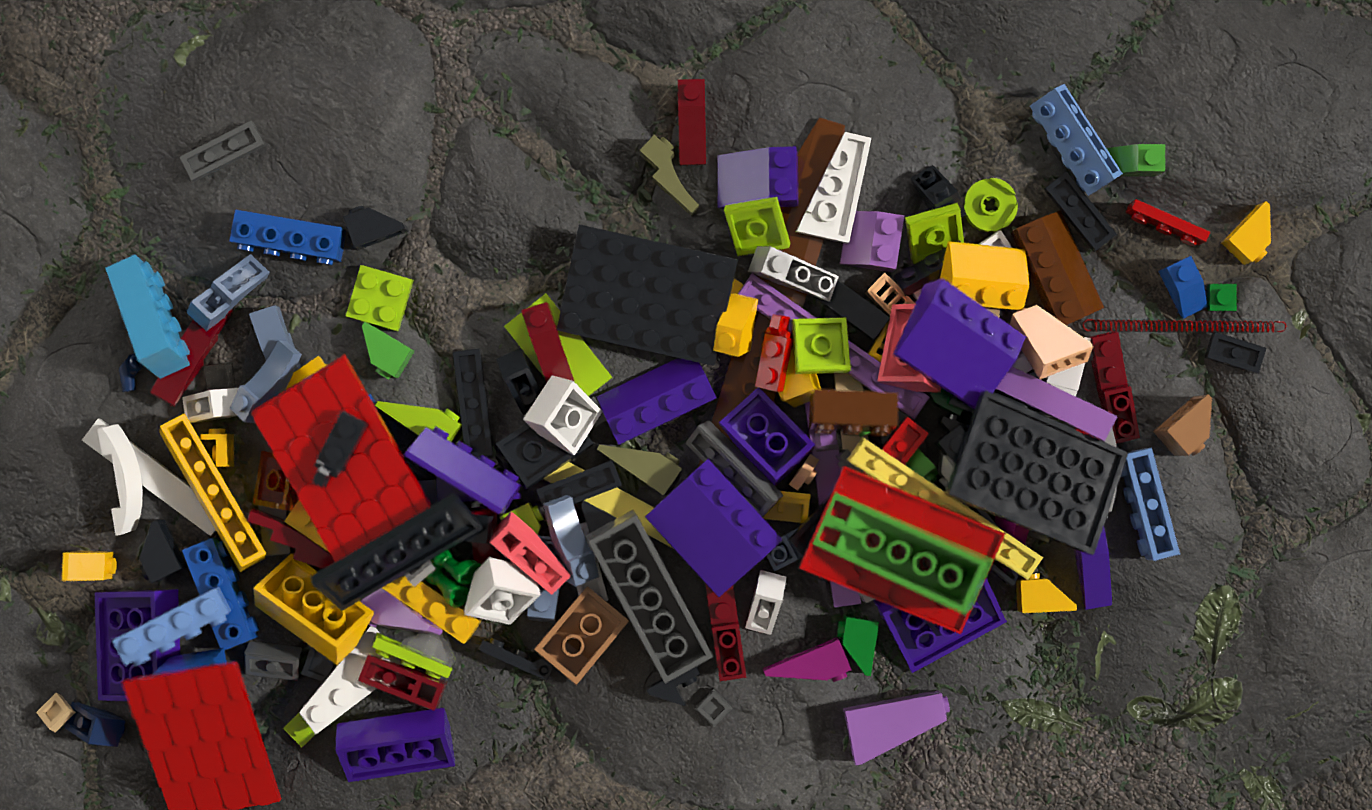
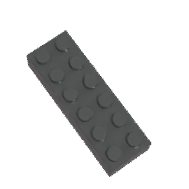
(649, 596)

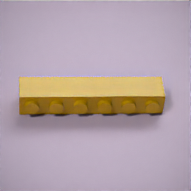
(212, 492)

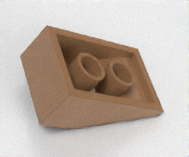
(581, 635)

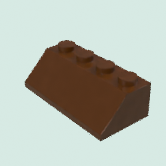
(1057, 268)

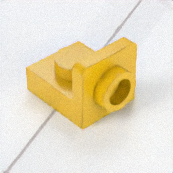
(224, 449)

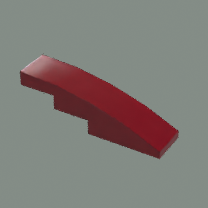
(199, 344)
(283, 533)

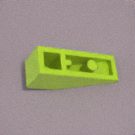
(419, 418)

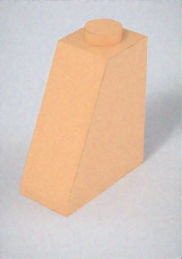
(1048, 342)

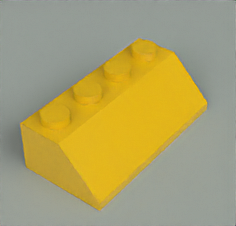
(302, 609)

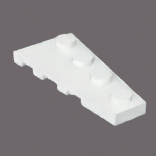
(836, 197)
(342, 687)

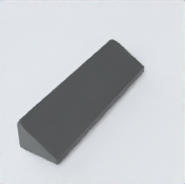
(749, 481)

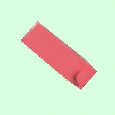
(529, 552)

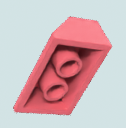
(892, 369)

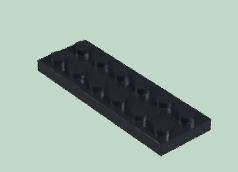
(396, 552)

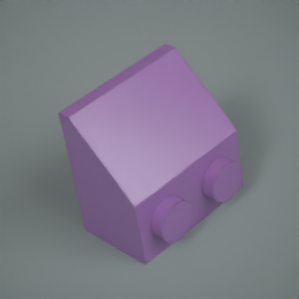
(874, 241)

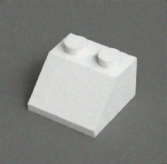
(563, 414)
(500, 592)

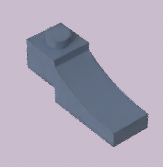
(227, 292)
(267, 382)
(570, 541)

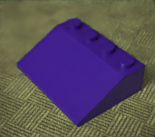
(958, 342)
(713, 528)
(116, 615)
(926, 642)

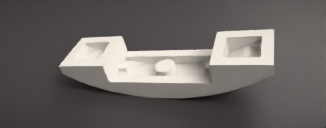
(127, 477)

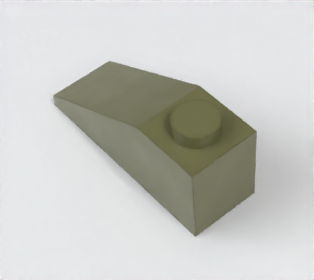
(649, 467)

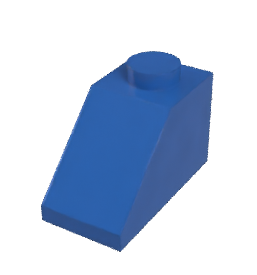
(1185, 286)

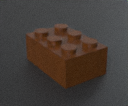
(853, 412)

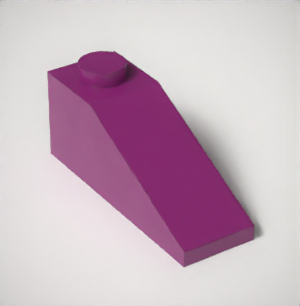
(817, 663)

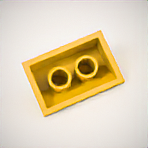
(988, 274)

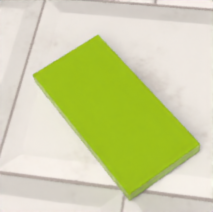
(585, 367)

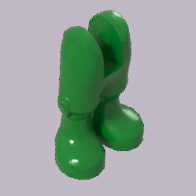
(463, 572)

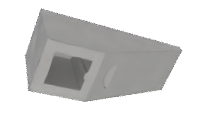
(792, 272)

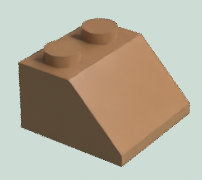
(1188, 427)

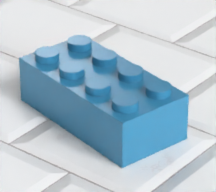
(148, 316)

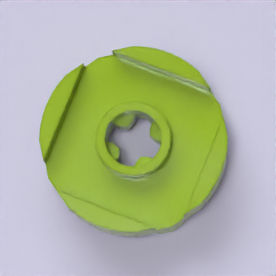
(1005, 203)

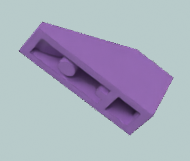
(397, 615)

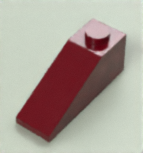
(692, 122)
(547, 342)
(403, 682)

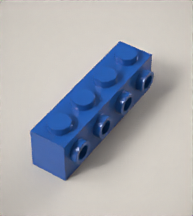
(288, 236)
(211, 570)

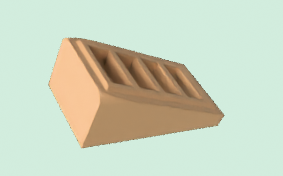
(893, 287)

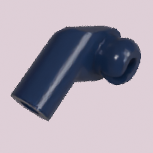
(128, 371)

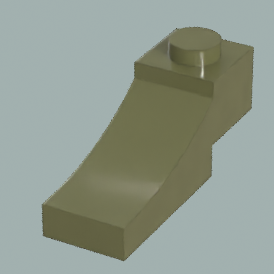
(659, 154)

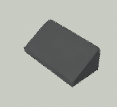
(273, 660)

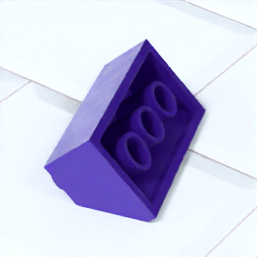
(655, 398)
(464, 470)
(395, 744)

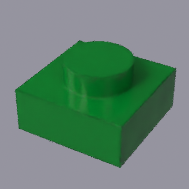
(1221, 297)

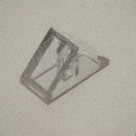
(432, 646)

